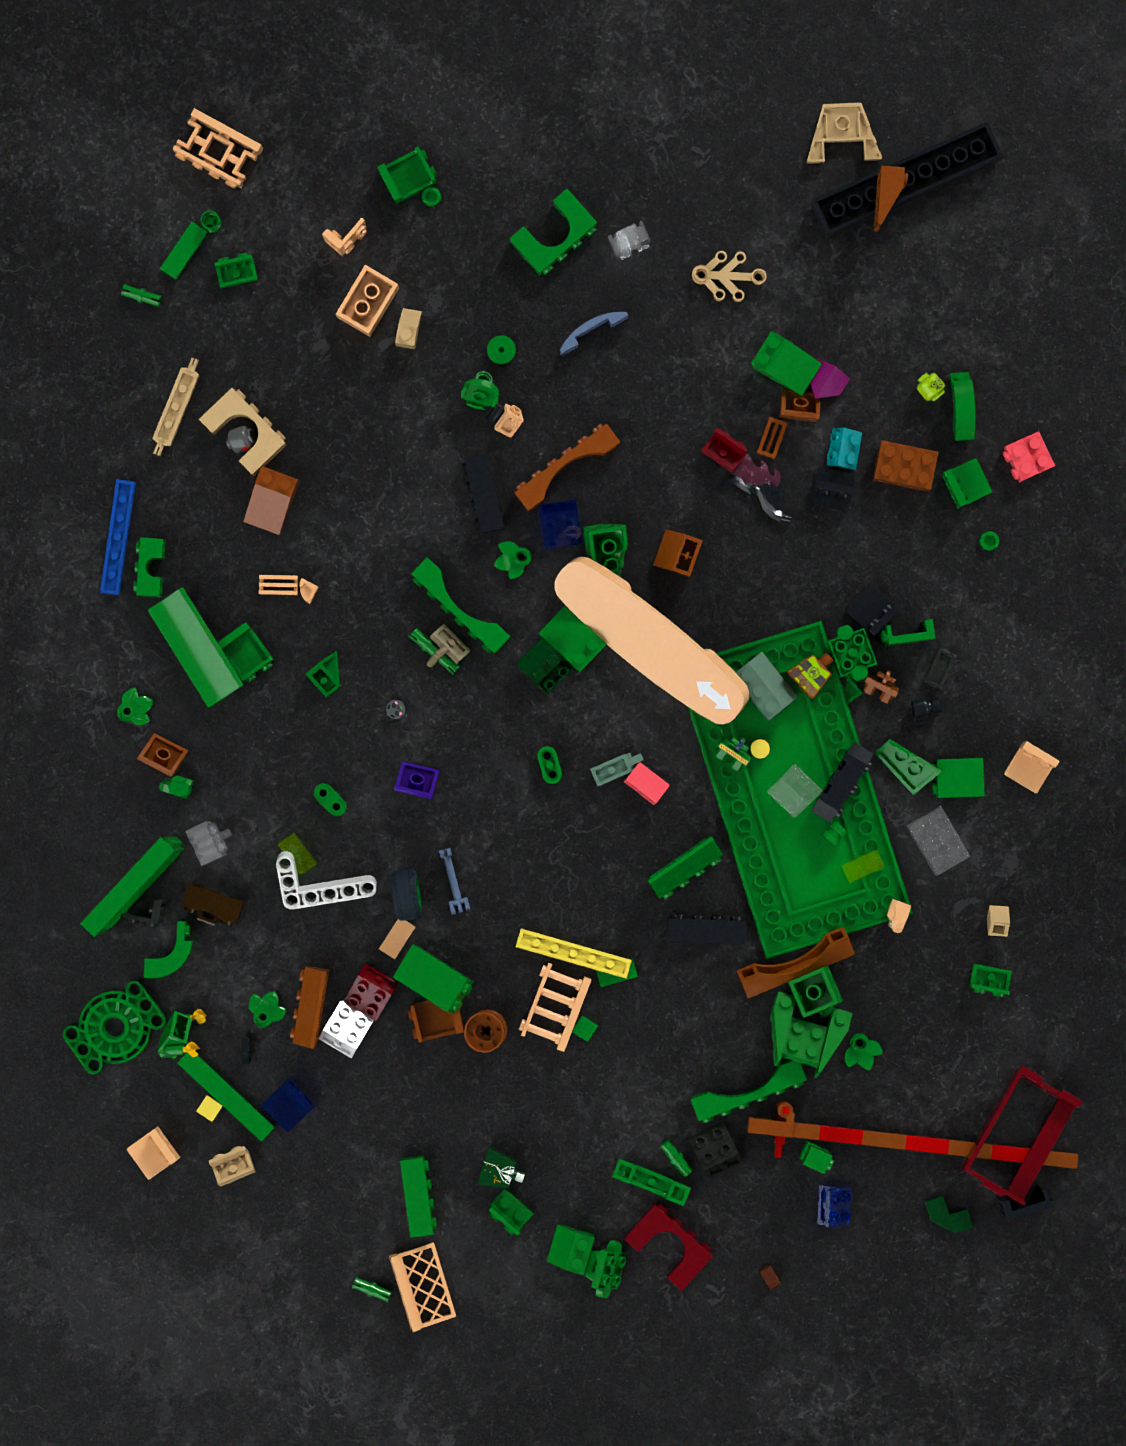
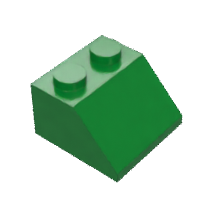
(570, 1249)

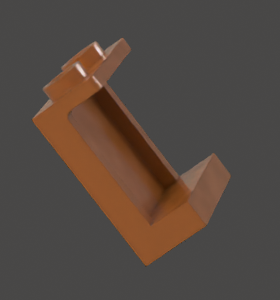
(433, 1021)

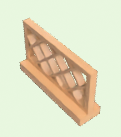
(406, 1291)

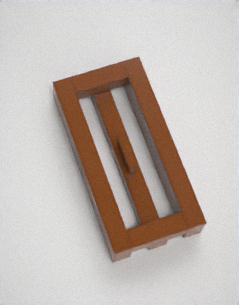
(777, 422)

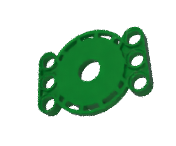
(95, 1034)

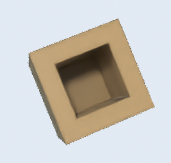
(998, 920)

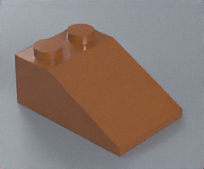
(889, 185)
(271, 500)

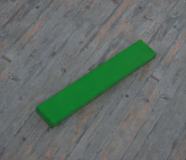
(226, 1095)

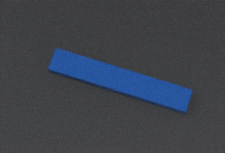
(117, 537)

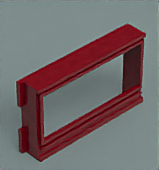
(1040, 1148)

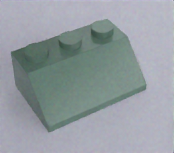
(766, 686)

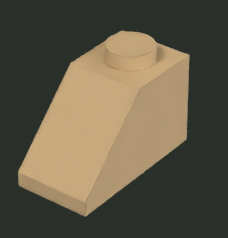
(408, 328)

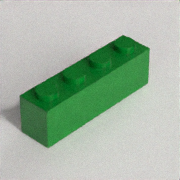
(417, 1196)

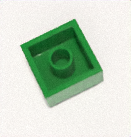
(815, 991)

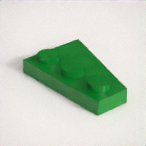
(906, 766)

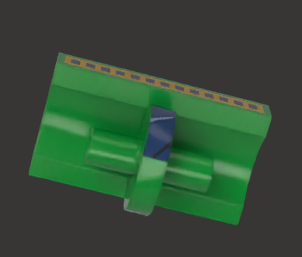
(736, 750)

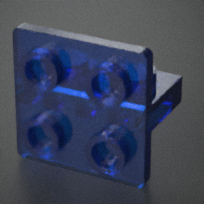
(834, 1205)

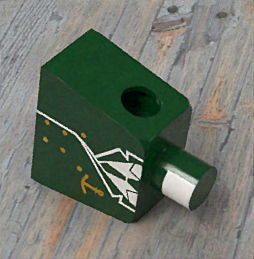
(499, 1170)

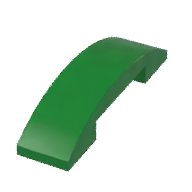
(651, 1181)

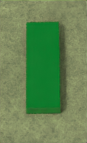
(184, 250)

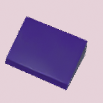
(417, 780)

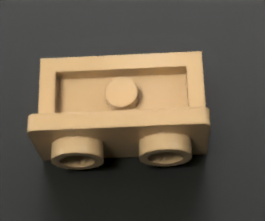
(232, 1165)

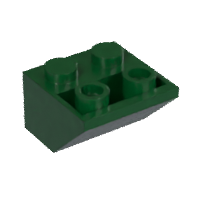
(544, 666)

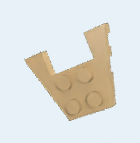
(843, 124)

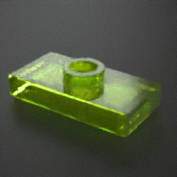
(302, 857)

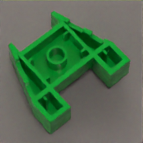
(804, 1040)

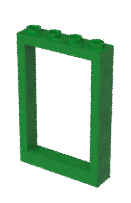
(133, 885)

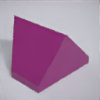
(828, 381)

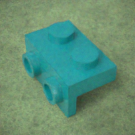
(844, 448)

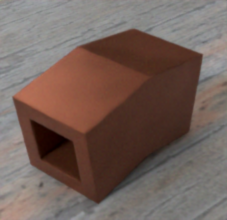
(770, 1277)

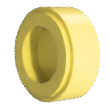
(759, 748)

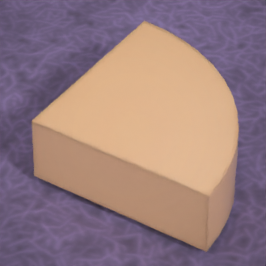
(307, 590)

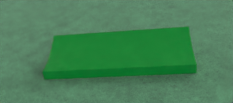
(195, 647)

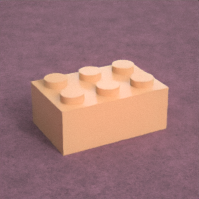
(367, 300)

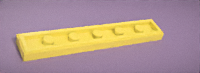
(573, 953)

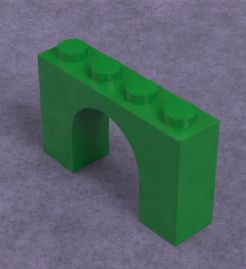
(543, 257)

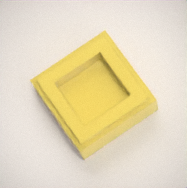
(209, 1108)

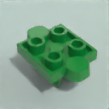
(852, 652)
(607, 1269)

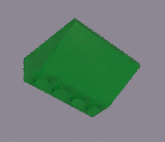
(684, 867)

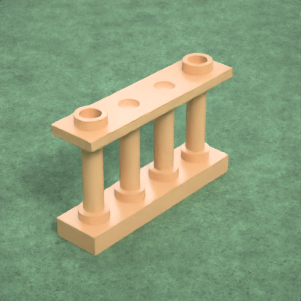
(567, 1021)

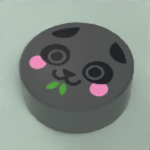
(395, 709)

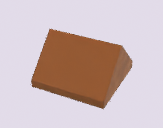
(799, 408)
(163, 755)

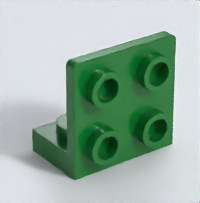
(966, 483)
(509, 1212)

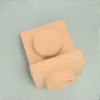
(509, 421)

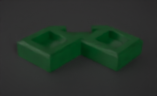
(955, 1221)

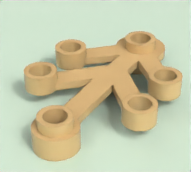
(726, 275)

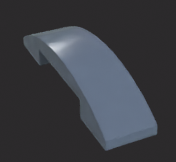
(613, 319)

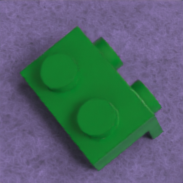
(236, 270)
(990, 979)

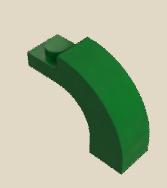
(963, 405)
(164, 966)

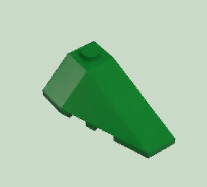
(606, 545)

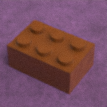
(905, 466)

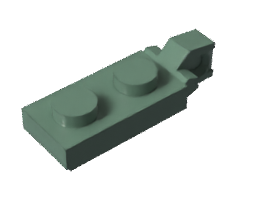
(615, 768)

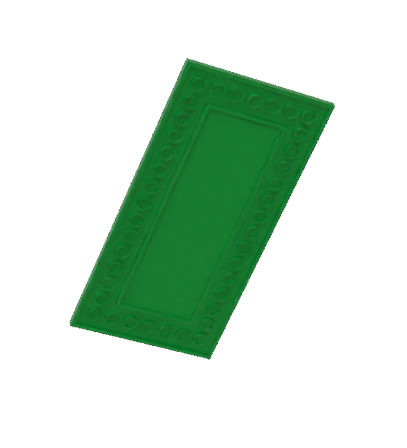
(784, 861)

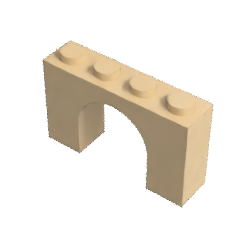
(233, 406)

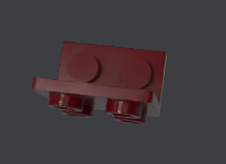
(370, 992)

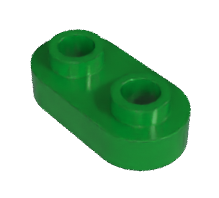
(549, 765)
(330, 799)

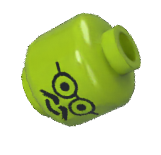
(930, 386)

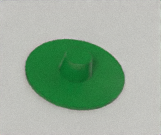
(501, 349)

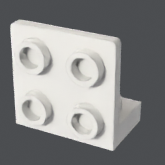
(346, 1029)

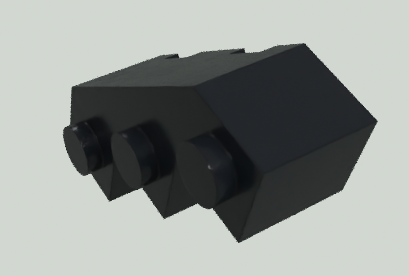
(842, 782)

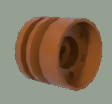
(474, 1031)

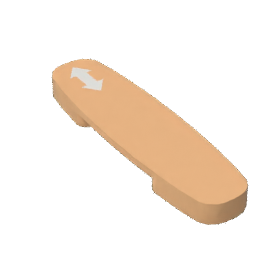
(651, 641)

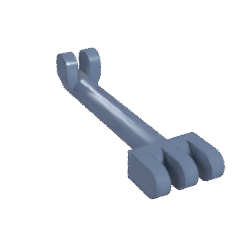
(446, 855)

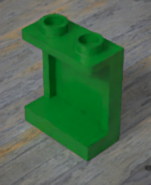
(408, 175)
(927, 634)
(246, 653)
(959, 778)

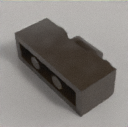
(203, 899)

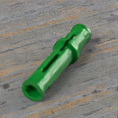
(430, 647)

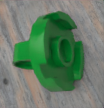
(480, 392)

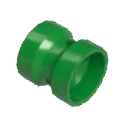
(208, 218)
(833, 834)

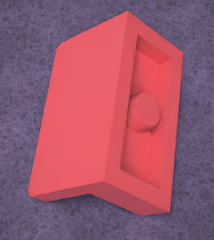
(646, 783)

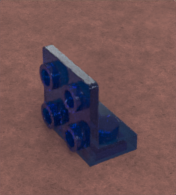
(560, 524)
(288, 1105)

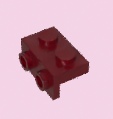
(725, 450)

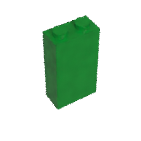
(433, 979)

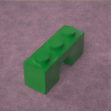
(148, 550)
(816, 1157)

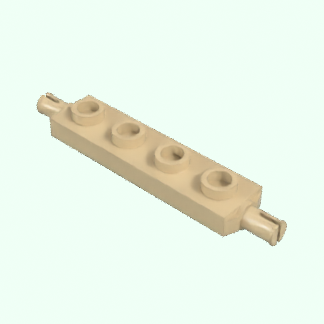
(176, 406)

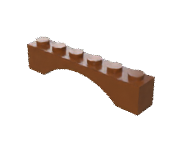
(599, 443)
(761, 978)

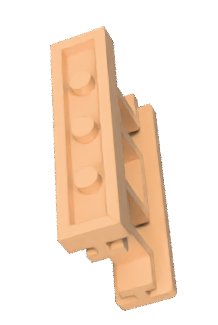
(224, 136)

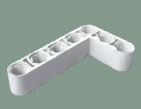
(319, 888)

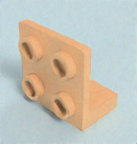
(346, 245)
(1030, 766)
(153, 1153)

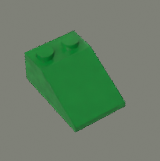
(786, 364)
(572, 639)

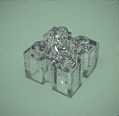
(208, 842)

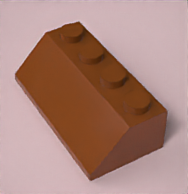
(310, 1007)

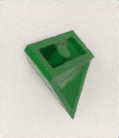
(326, 675)

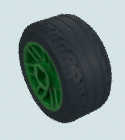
(406, 894)

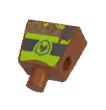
(811, 674)

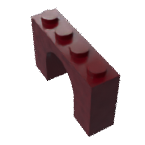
(656, 1221)

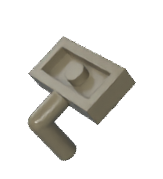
(448, 644)

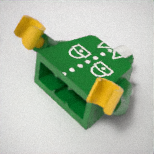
(176, 1033)

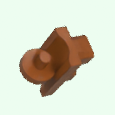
(888, 689)

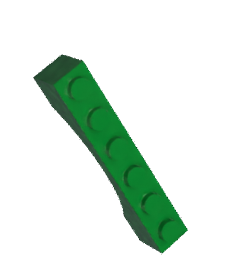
(489, 633)
(710, 1104)

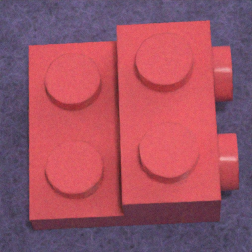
(1028, 457)

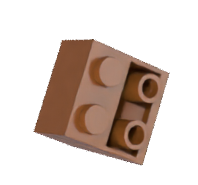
(677, 553)

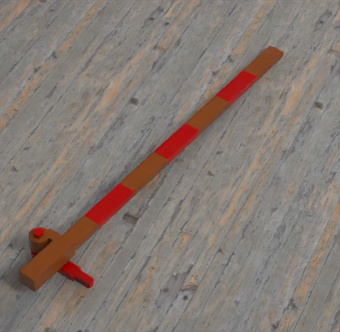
(786, 1127)

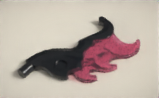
(760, 482)

